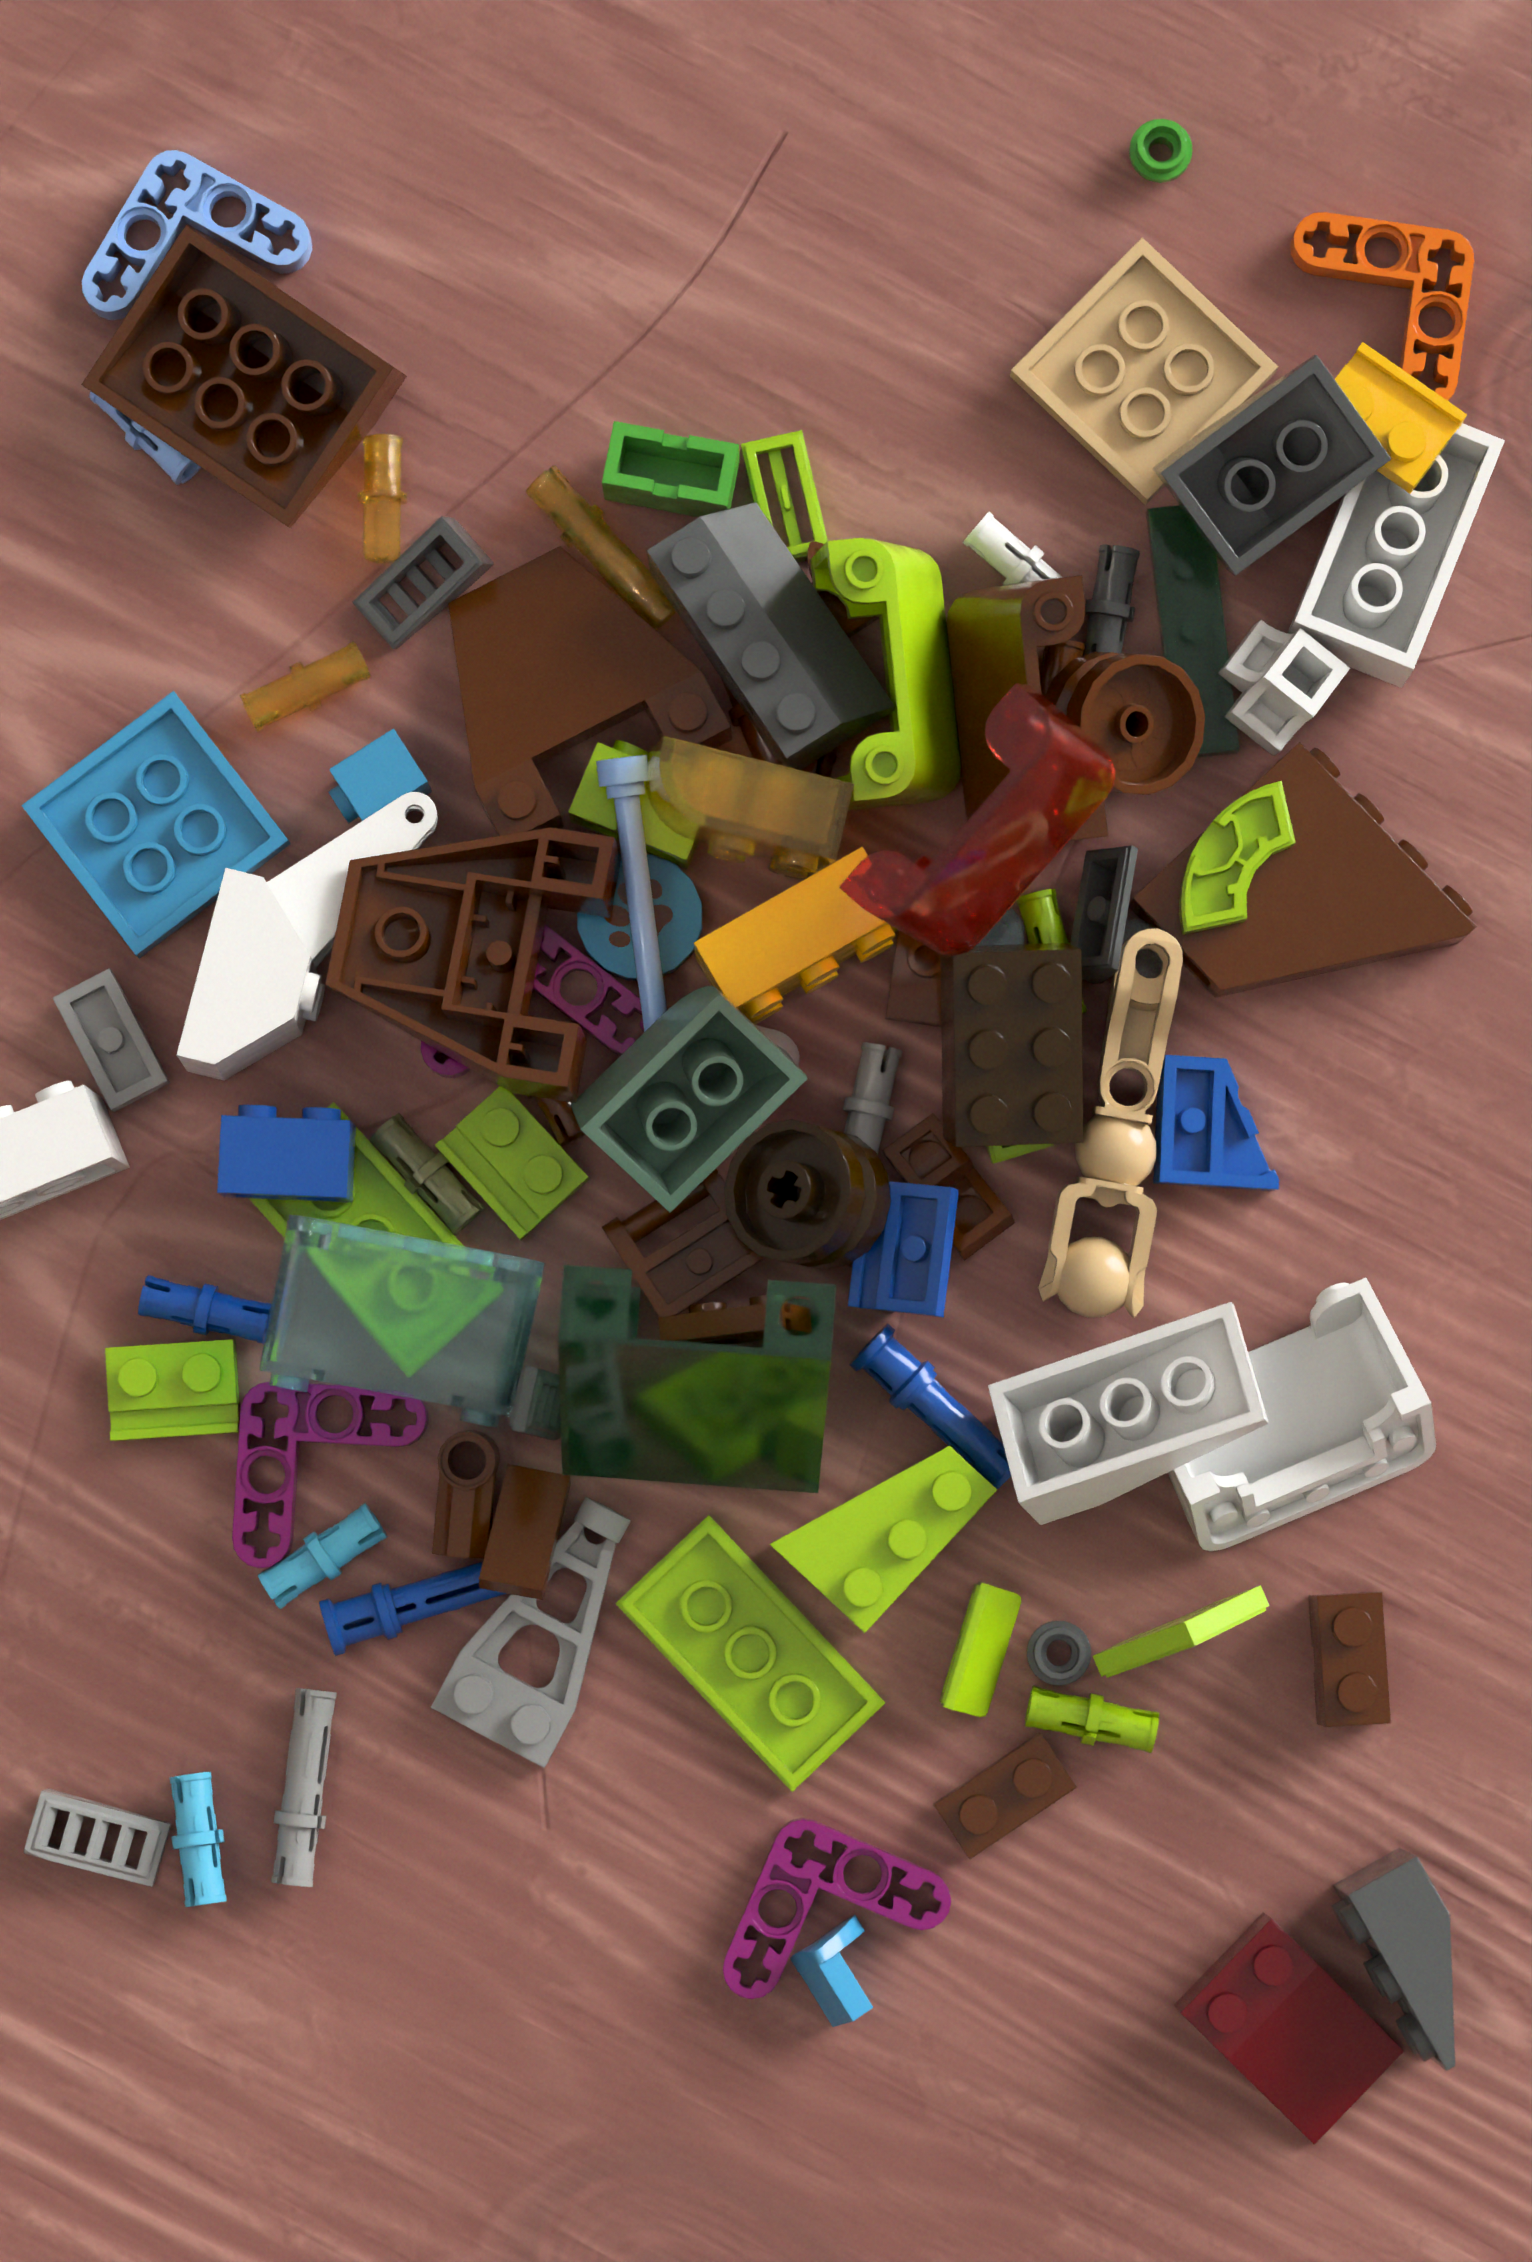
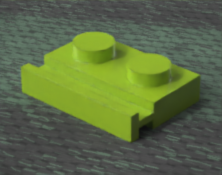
(512, 1162)
(172, 1390)

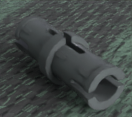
(1111, 599)

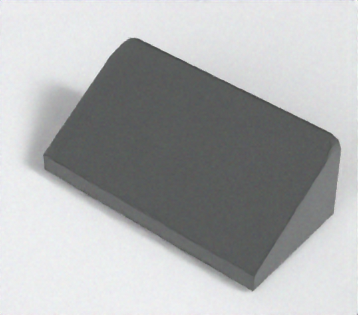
(1103, 910)

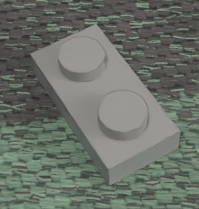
(111, 1040)

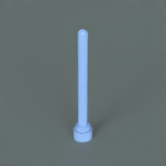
(625, 782)

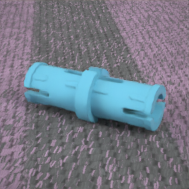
(322, 1556)
(198, 1839)

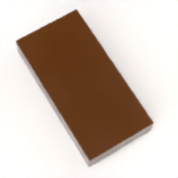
(524, 1532)

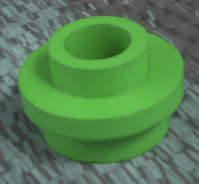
(1160, 132)

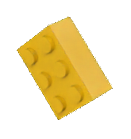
(792, 942)

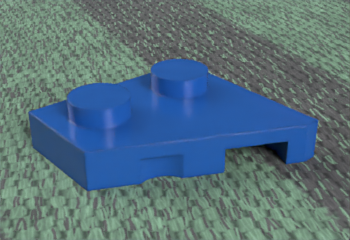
(1205, 1130)

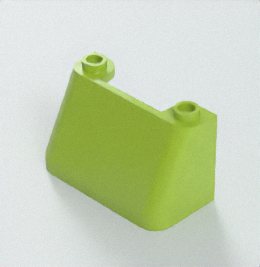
(905, 591)

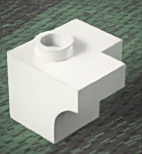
(1281, 683)

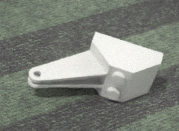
(269, 939)

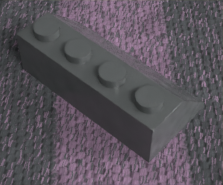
(768, 634)

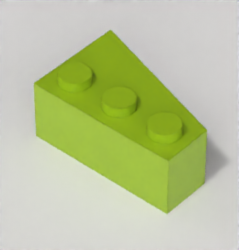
(886, 1536)

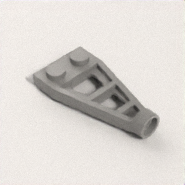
(500, 1704)

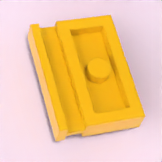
(1401, 413)

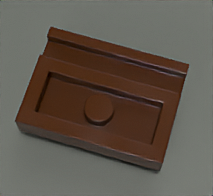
(722, 1325)

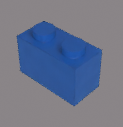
(286, 1156)

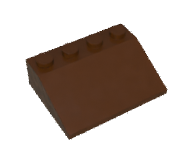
(242, 378)

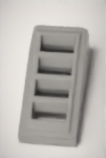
(43, 1823)

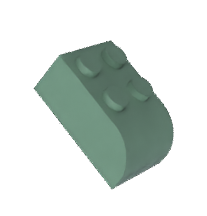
(686, 1095)

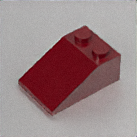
(1288, 2028)

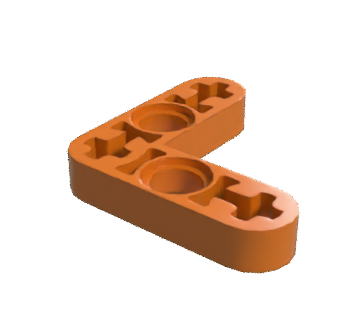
(1410, 272)

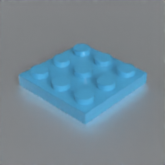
(155, 824)

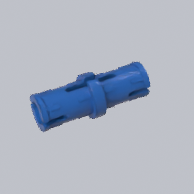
(204, 1309)

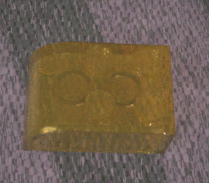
(748, 806)

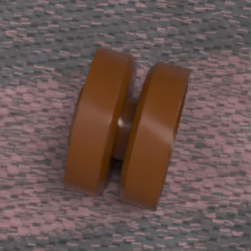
(1138, 712)

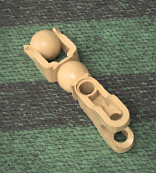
(1117, 1145)

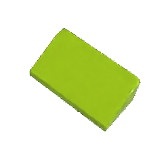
(980, 1650)

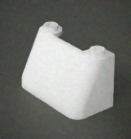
(1338, 1419)

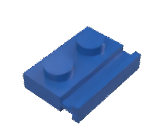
(911, 1256)

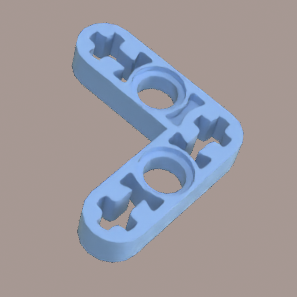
(194, 209)

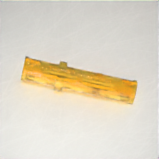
(592, 536)

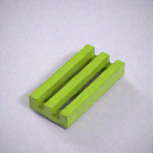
(772, 446)

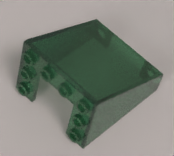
(689, 1406)

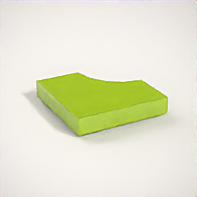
(1181, 1632)

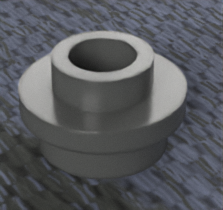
(1079, 1657)

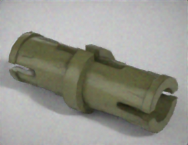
(426, 1173)

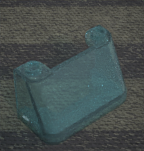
(400, 1317)

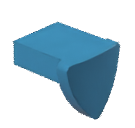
(830, 1976)

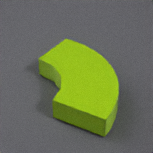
(1229, 855)

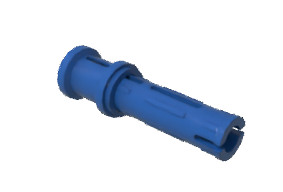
(915, 1388)
(388, 1609)

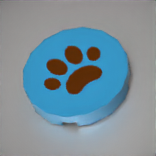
(676, 917)

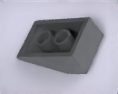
(1272, 464)

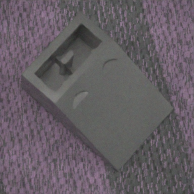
(1409, 1937)

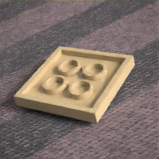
(1141, 368)

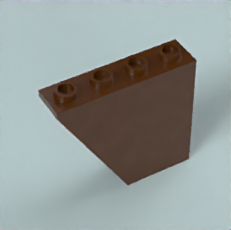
(1321, 905)

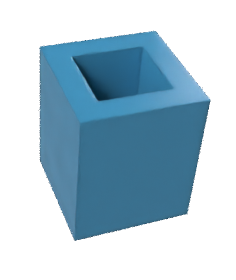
(376, 777)

